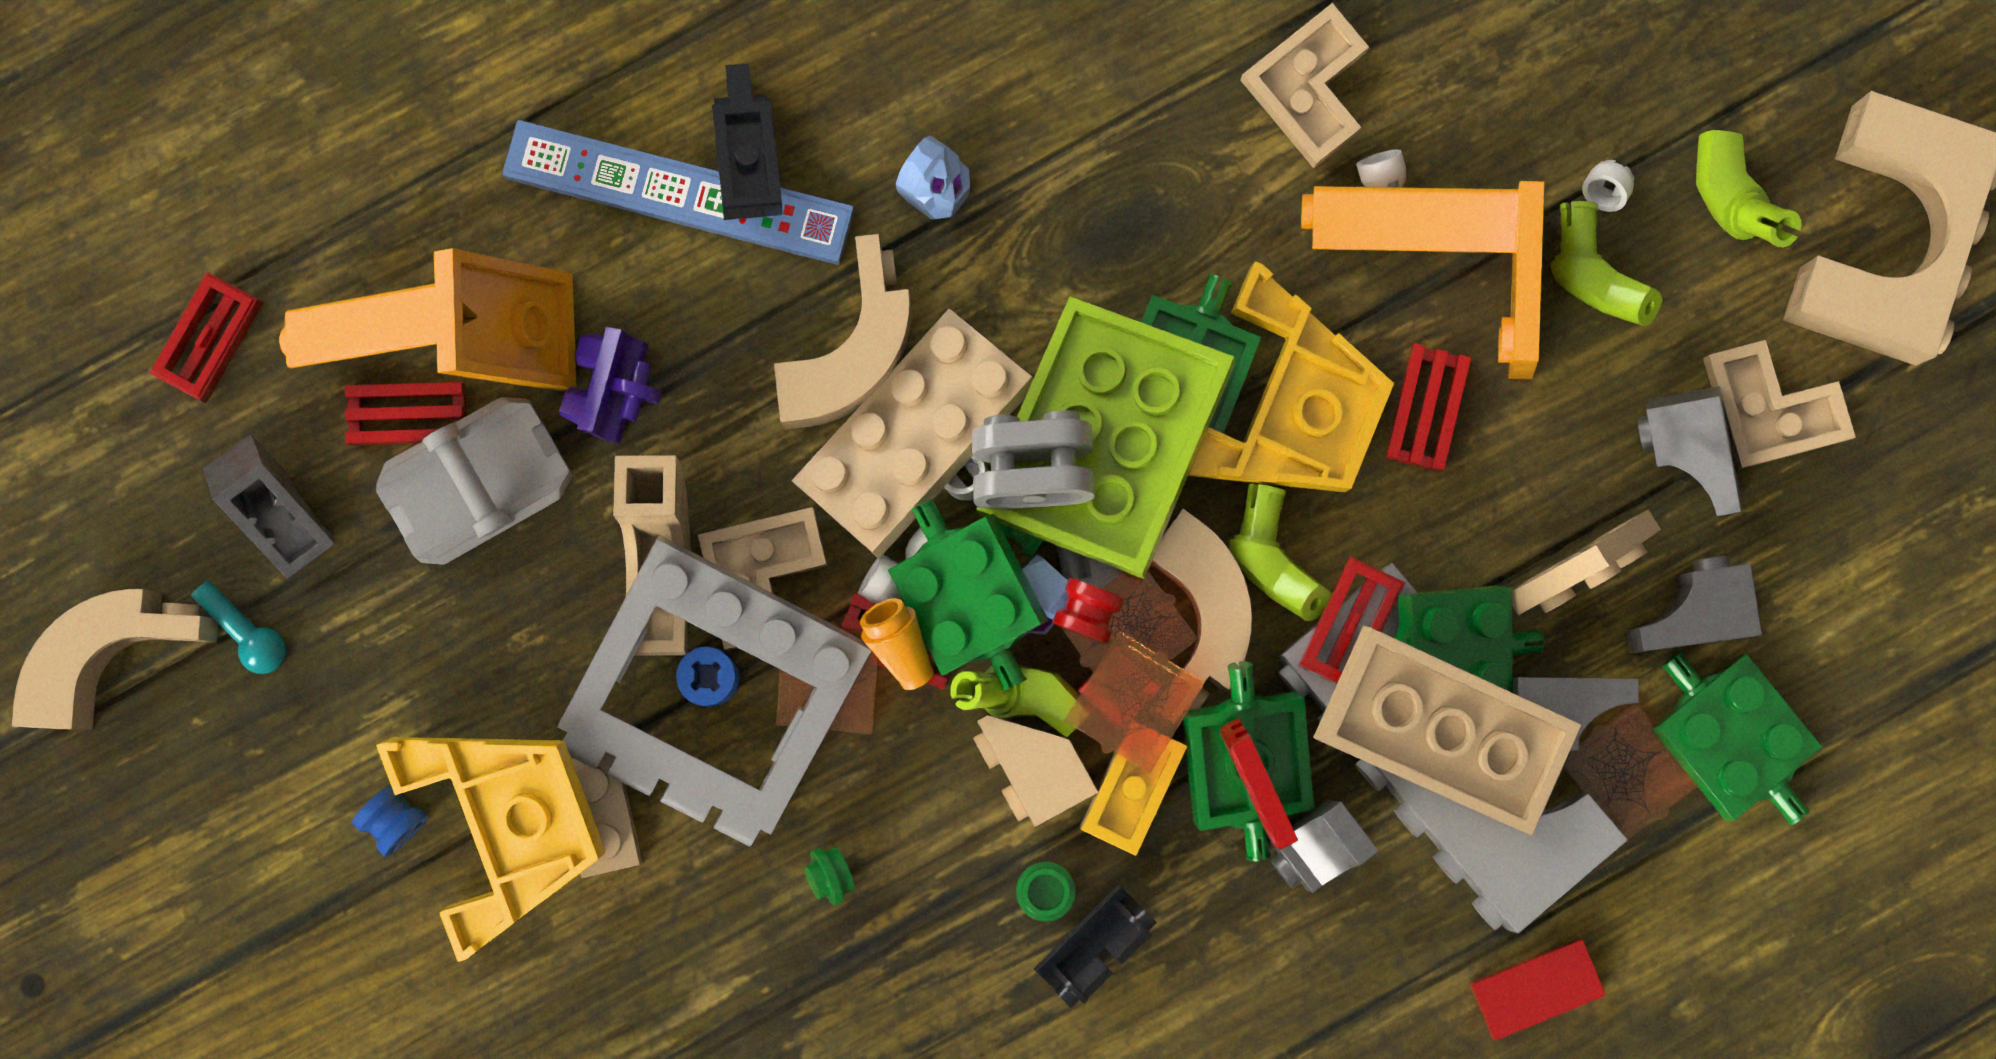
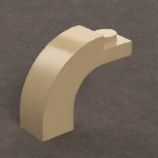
(839, 382)
(651, 503)
(1219, 595)
(69, 657)

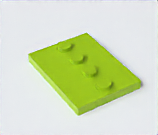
(1148, 416)

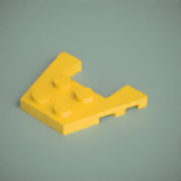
(1314, 407)
(522, 815)

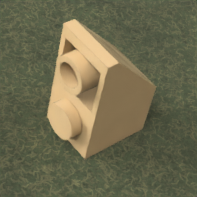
(1040, 766)

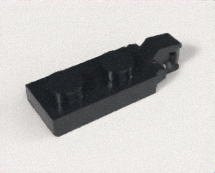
(746, 149)

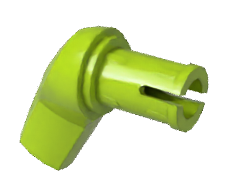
(1734, 196)
(1594, 279)
(1267, 564)
(1041, 695)

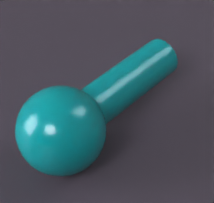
(259, 648)

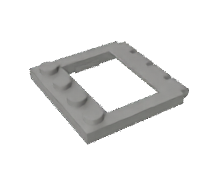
(747, 619)

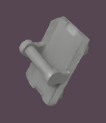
(473, 480)

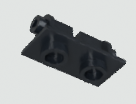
(1112, 927)

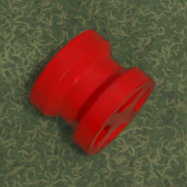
(1088, 610)

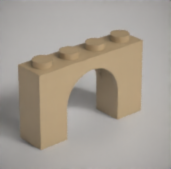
(1951, 173)

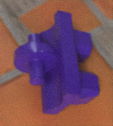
(615, 386)

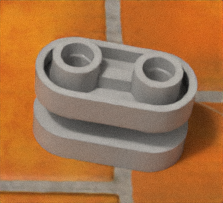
(1055, 438)

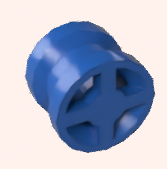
(722, 678)
(389, 820)

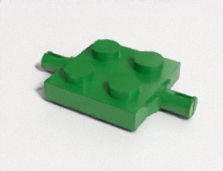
(1207, 327)
(968, 594)
(1467, 630)
(1736, 737)
(1281, 739)

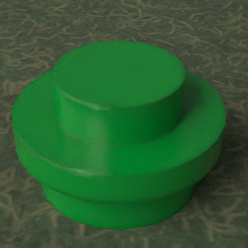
(829, 875)
(1045, 891)

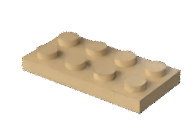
(912, 432)
(1447, 730)

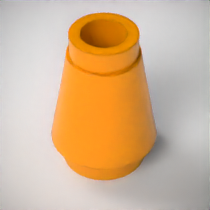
(897, 641)

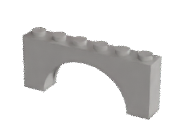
(1506, 868)

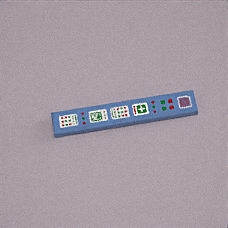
(670, 191)

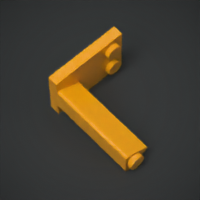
(1447, 223)
(482, 312)

